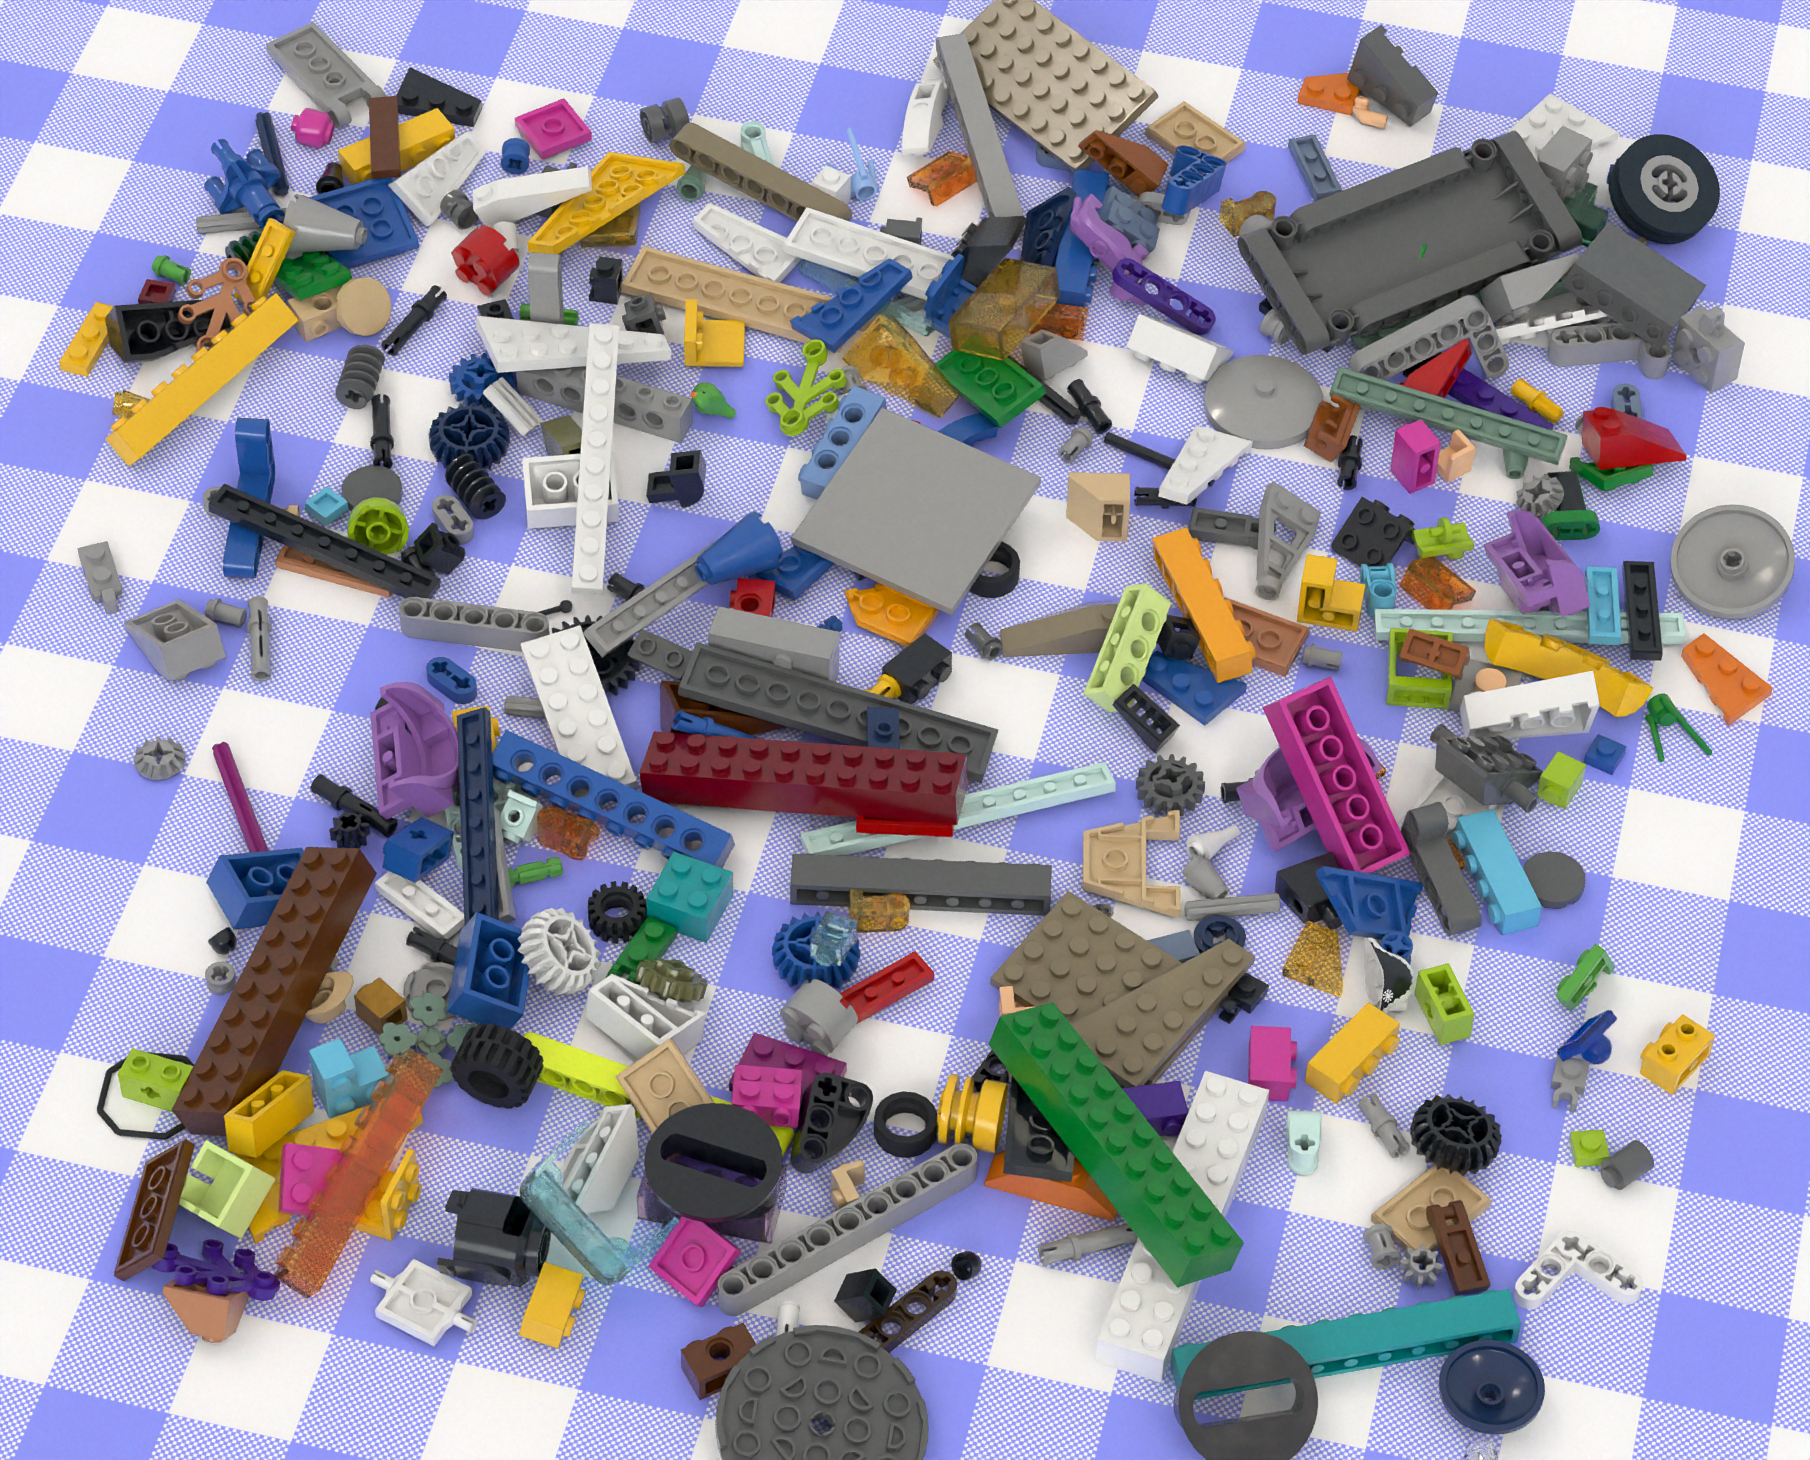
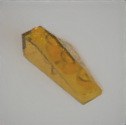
(897, 363)

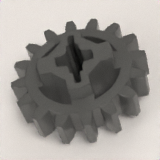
(1170, 785)

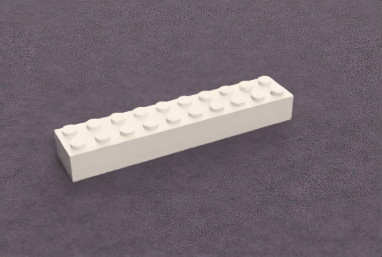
(1214, 1150)

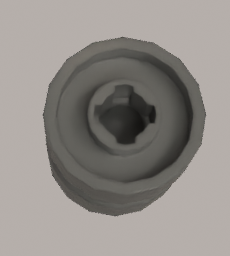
(663, 120)

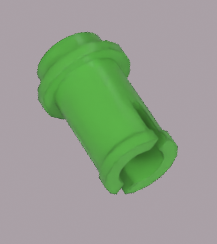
(165, 267)

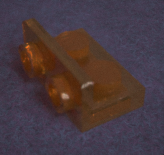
(944, 177)
(1064, 321)
(1435, 584)

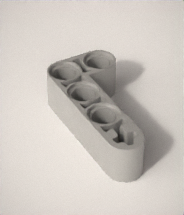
(545, 288)
(1607, 344)

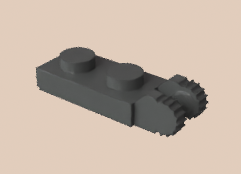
(1224, 527)

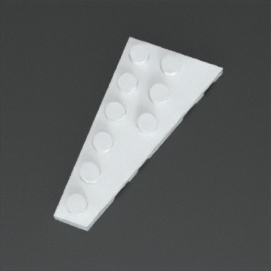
(1553, 113)
(541, 345)

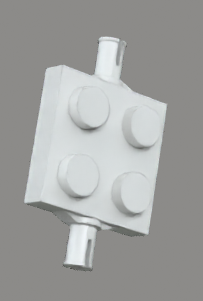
(423, 1302)

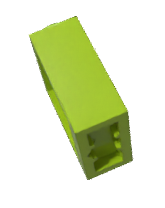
(1415, 690)

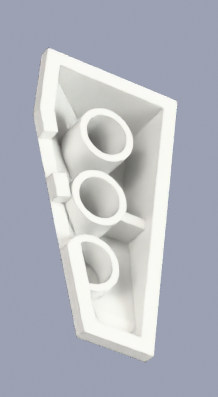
(525, 195)

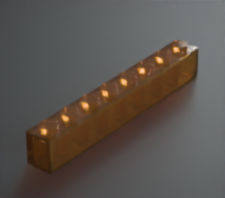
(357, 1174)

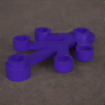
(218, 1273)

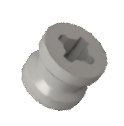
(1273, 327)

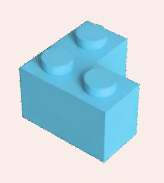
(345, 1079)

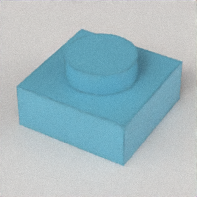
(326, 506)

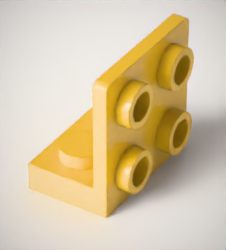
(712, 341)
(392, 1199)

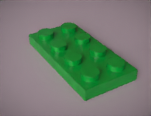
(991, 385)

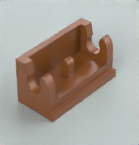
(1331, 427)
(1435, 653)

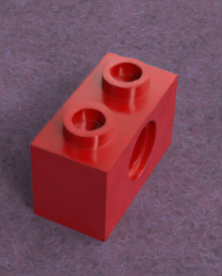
(754, 596)

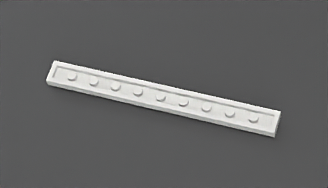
(595, 459)

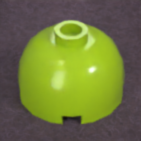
(378, 525)

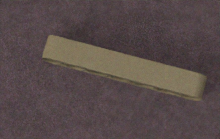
(752, 174)

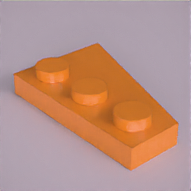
(1725, 677)

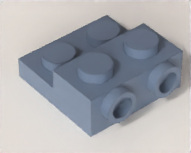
(1130, 218)

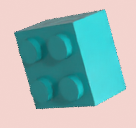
(690, 896)

